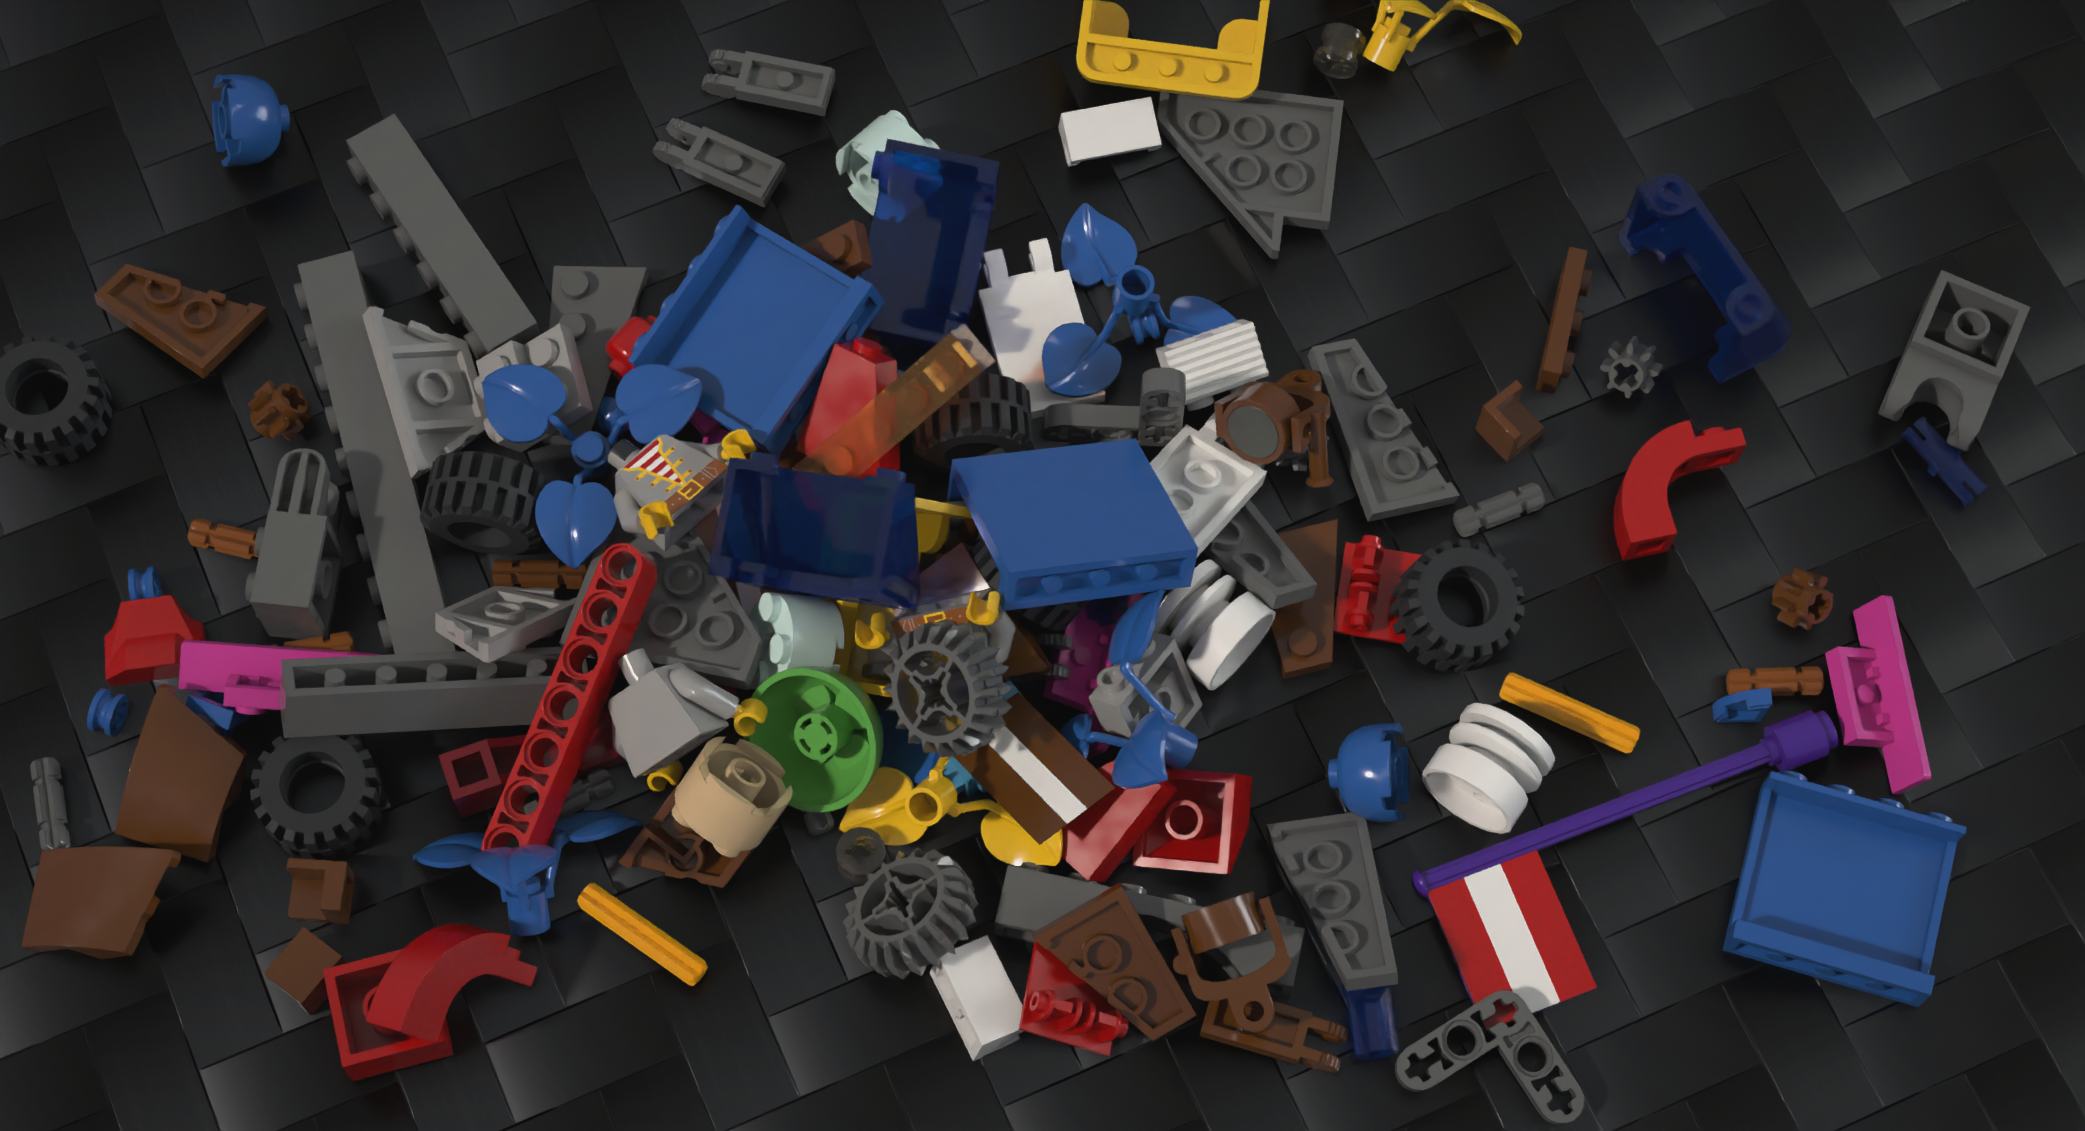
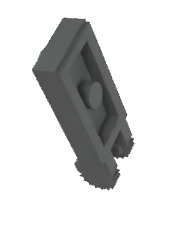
(771, 81)
(722, 161)

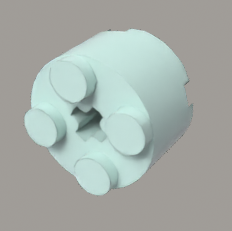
(859, 154)
(795, 633)

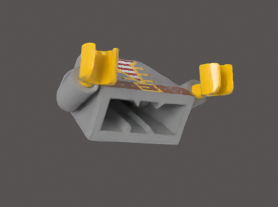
(672, 483)
(976, 607)
(669, 715)

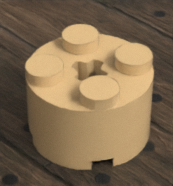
(732, 795)

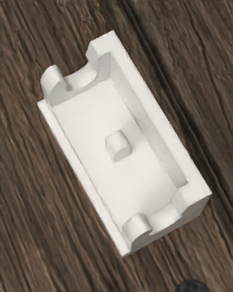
(1109, 130)
(979, 997)

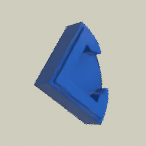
(1743, 706)

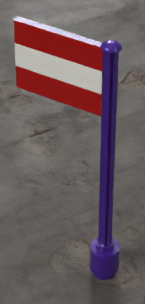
(1503, 908)

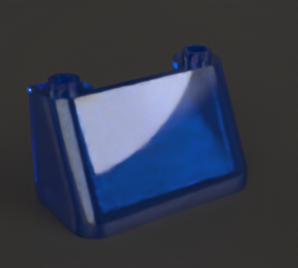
(1675, 221)
(928, 239)
(819, 534)

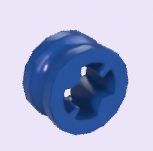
(1144, 325)
(144, 584)
(108, 712)

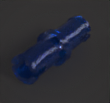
(1944, 461)

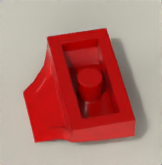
(148, 640)

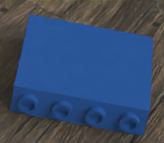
(757, 328)
(1075, 523)
(1843, 887)

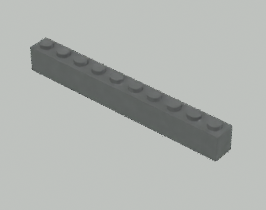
(372, 455)

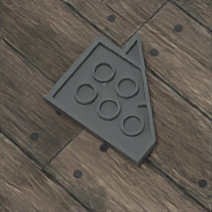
(1260, 156)
(688, 615)

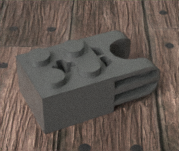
(1956, 355)
(298, 550)

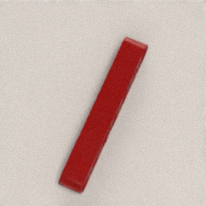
(568, 683)

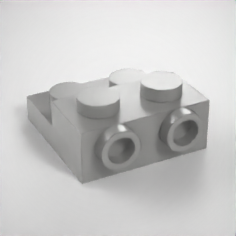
(553, 351)
(1162, 672)

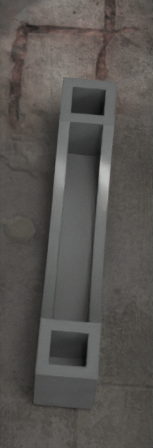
(1037, 898)

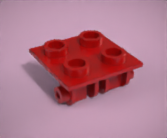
(1367, 589)
(1067, 1008)

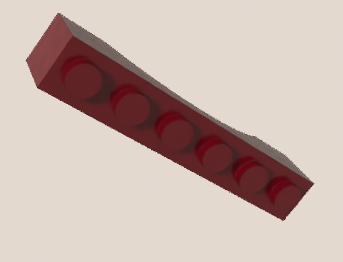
(481, 769)

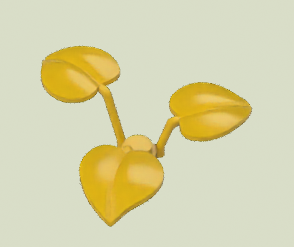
(1392, 39)
(904, 813)

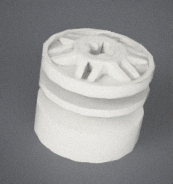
(1216, 630)
(1488, 768)

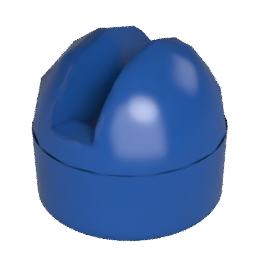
(608, 415)

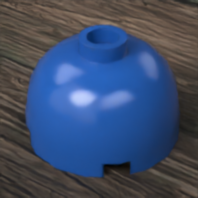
(247, 119)
(1372, 772)

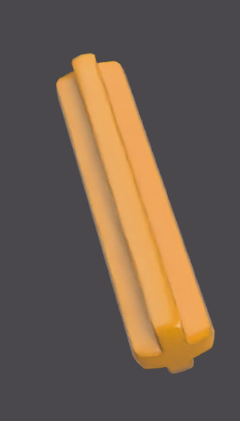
(1569, 712)
(642, 934)

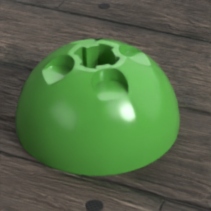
(821, 734)

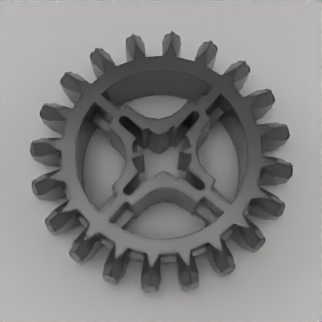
(962, 687)
(910, 913)

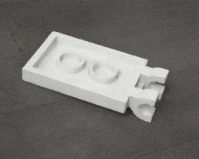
(1022, 314)
(1205, 480)

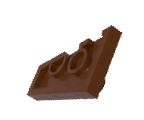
(181, 321)
(1305, 629)
(1119, 959)

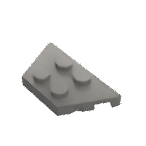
(427, 388)
(503, 620)

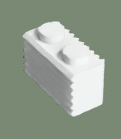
(1216, 361)

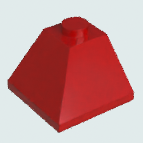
(1199, 824)

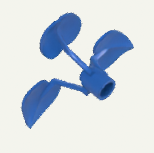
(1098, 250)
(578, 515)
(1156, 737)
(514, 867)

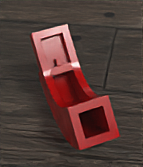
(1641, 506)
(433, 970)

